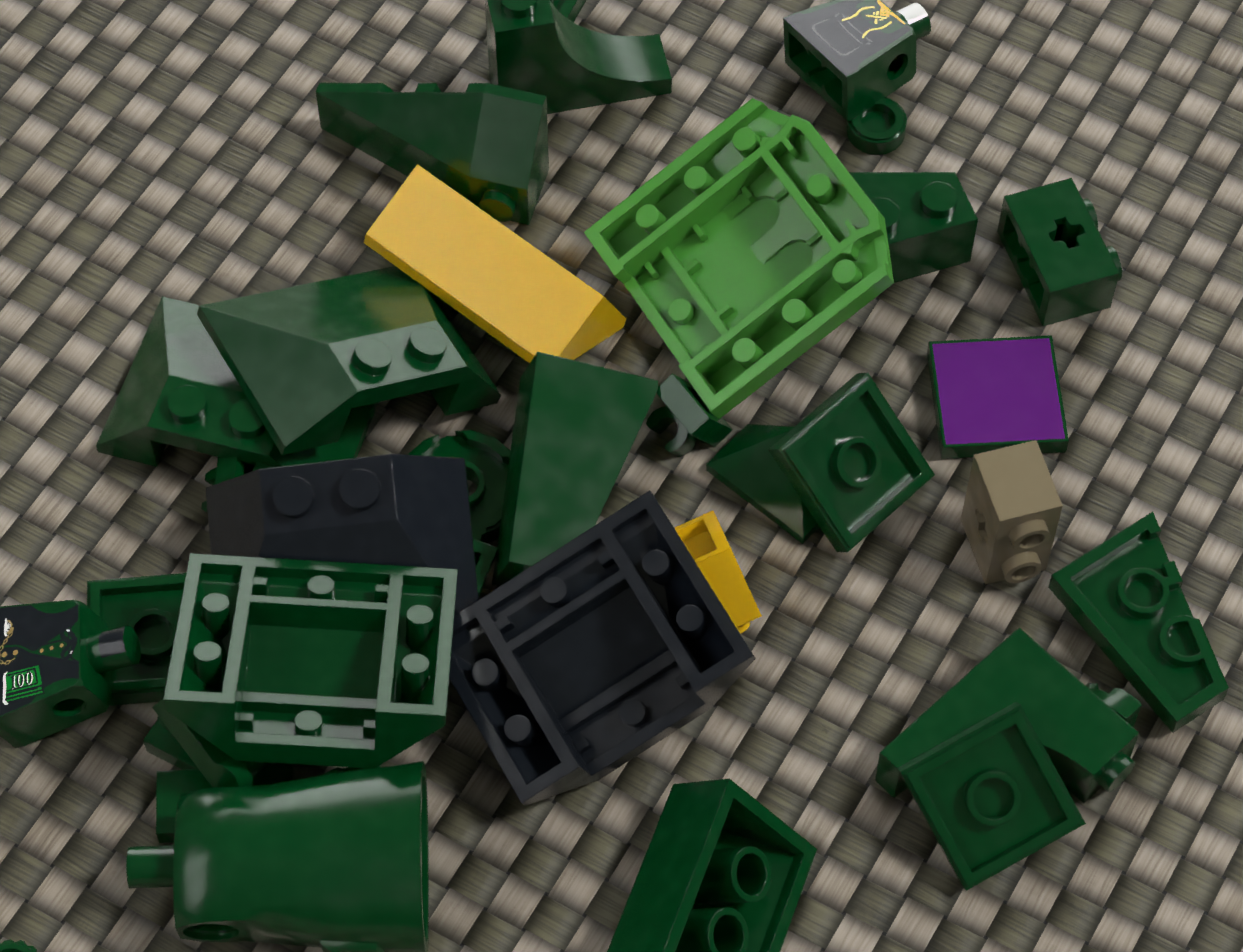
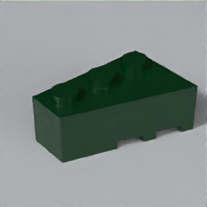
(925, 219)

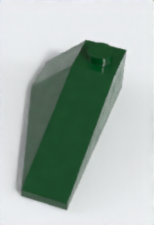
(476, 141)

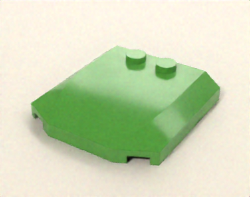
(747, 251)

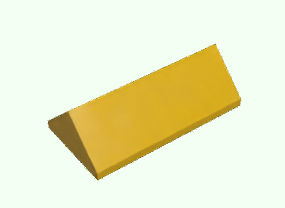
(489, 272)

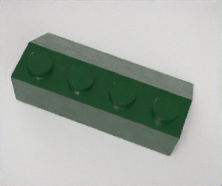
(715, 876)

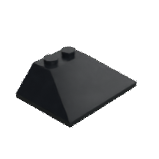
(352, 512)
(594, 653)

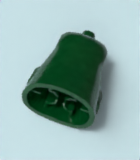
(301, 862)

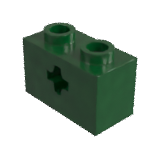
(1059, 251)

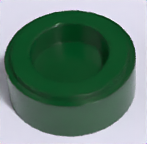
(879, 128)

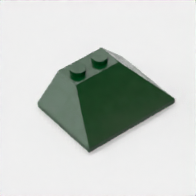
(341, 346)
(191, 400)
(312, 658)

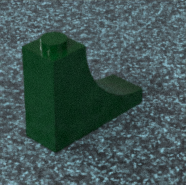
(572, 66)
(1076, 727)

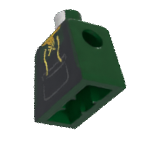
(854, 50)

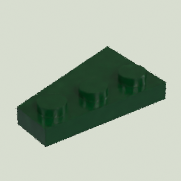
(1139, 617)

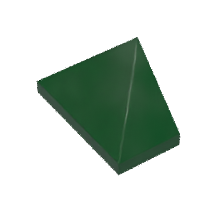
(756, 477)

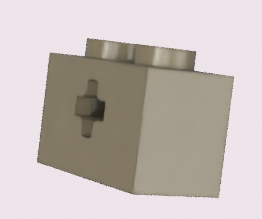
(1011, 513)

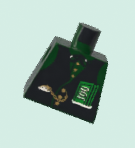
(57, 667)

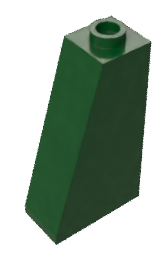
(564, 455)

